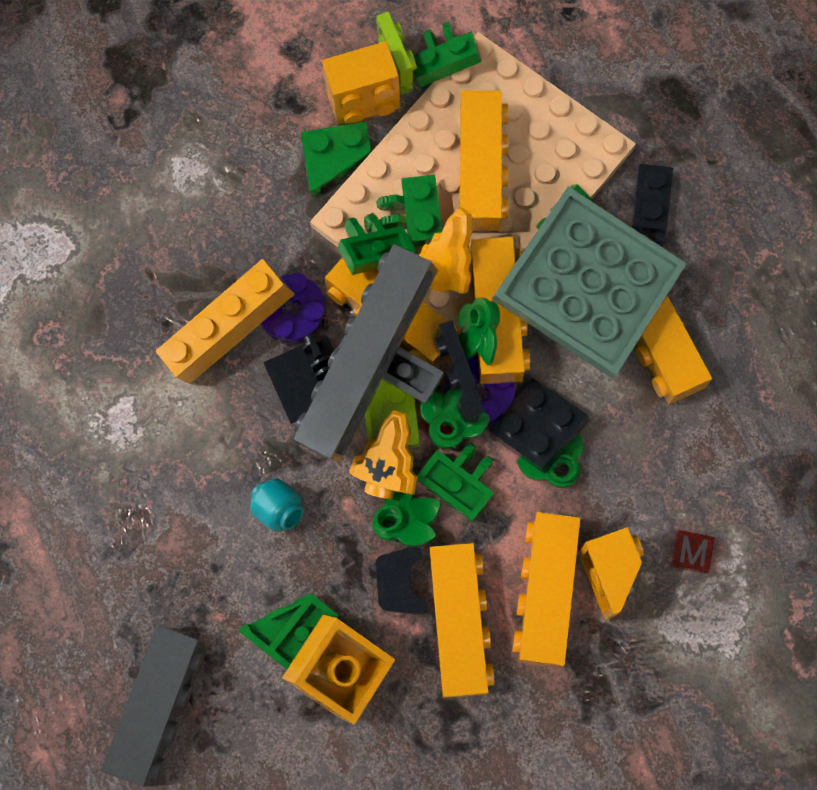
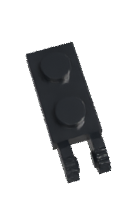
(652, 200)
(459, 373)

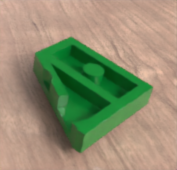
(333, 152)
(287, 628)

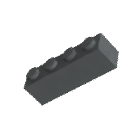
(153, 707)

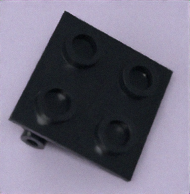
(298, 372)

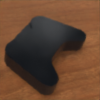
(395, 582)

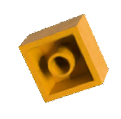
(362, 83)
(338, 668)

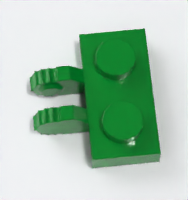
(447, 57)
(421, 209)
(364, 250)
(455, 485)

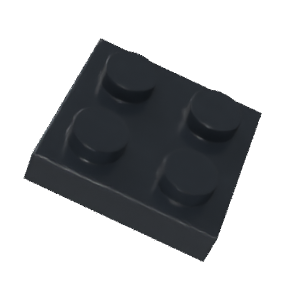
(539, 426)

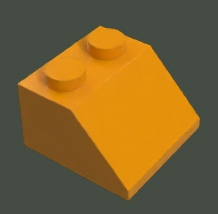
(611, 568)

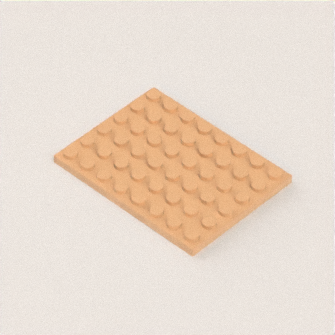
(549, 148)

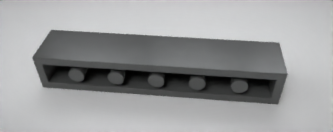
(365, 352)

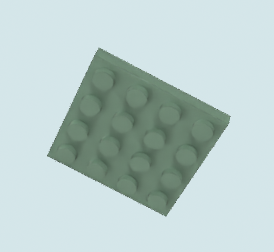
(589, 282)

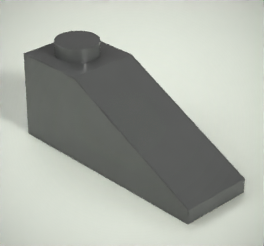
(412, 375)

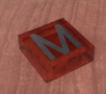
(692, 552)

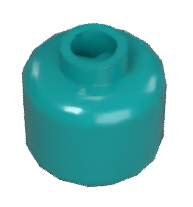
(276, 505)

